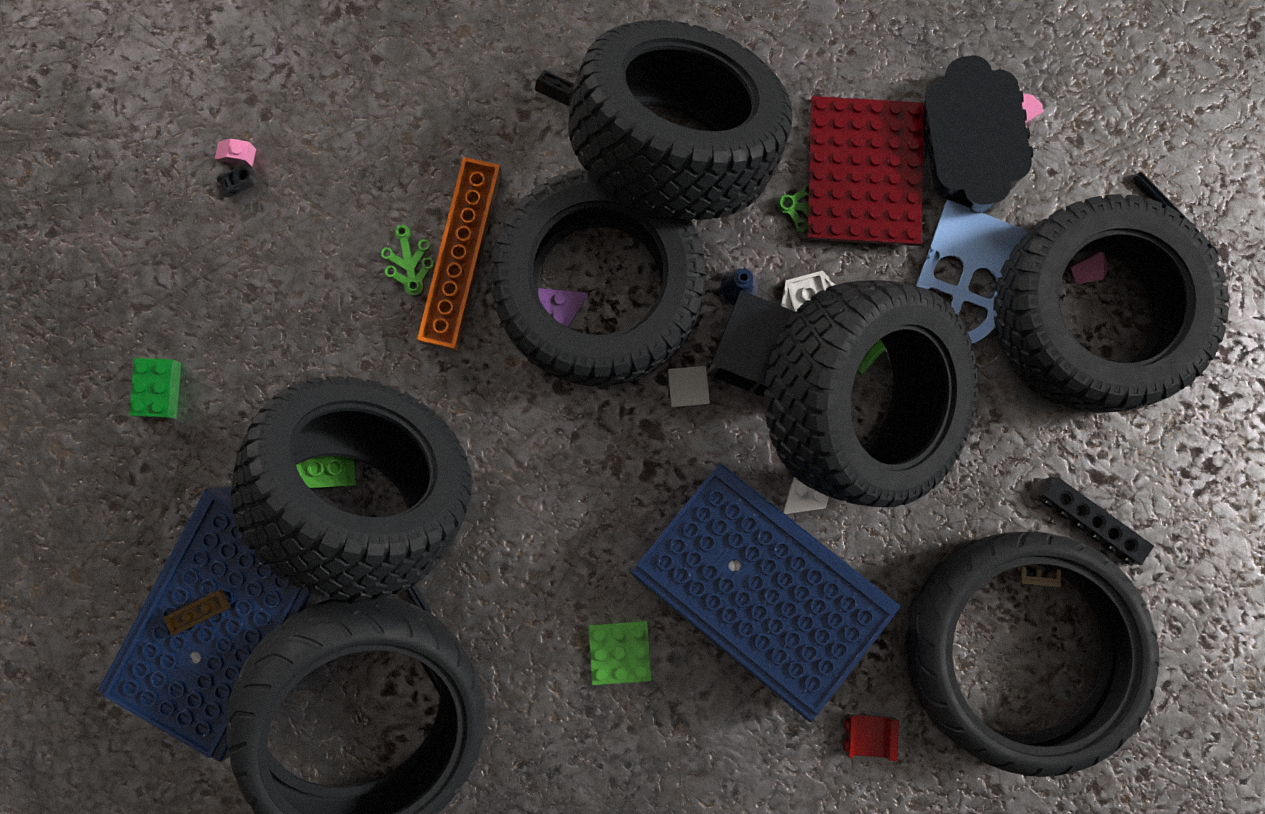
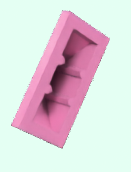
(1090, 269)

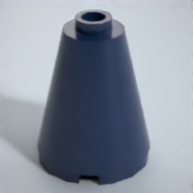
(738, 280)

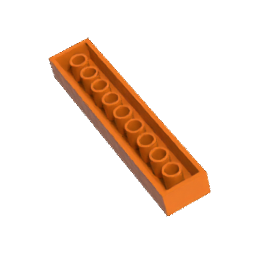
(460, 254)

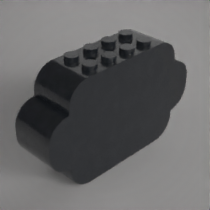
(976, 134)

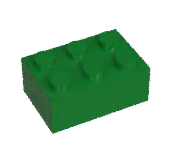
(155, 388)

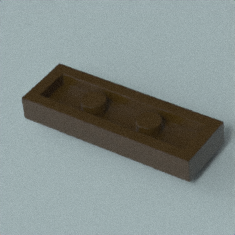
(197, 612)

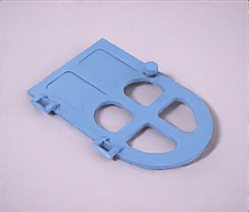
(979, 244)

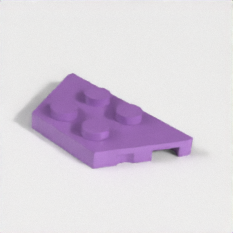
(562, 304)

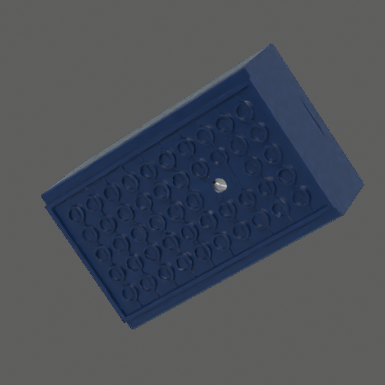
(765, 592)
(188, 678)

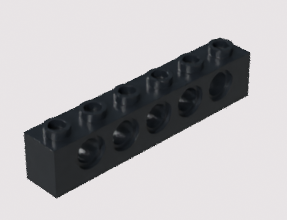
(1138, 546)

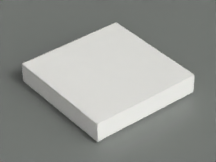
(688, 386)

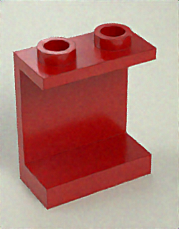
(871, 736)

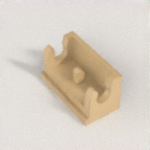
(1038, 580)

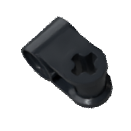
(233, 183)

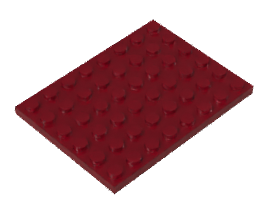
(865, 171)

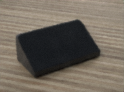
(554, 87)

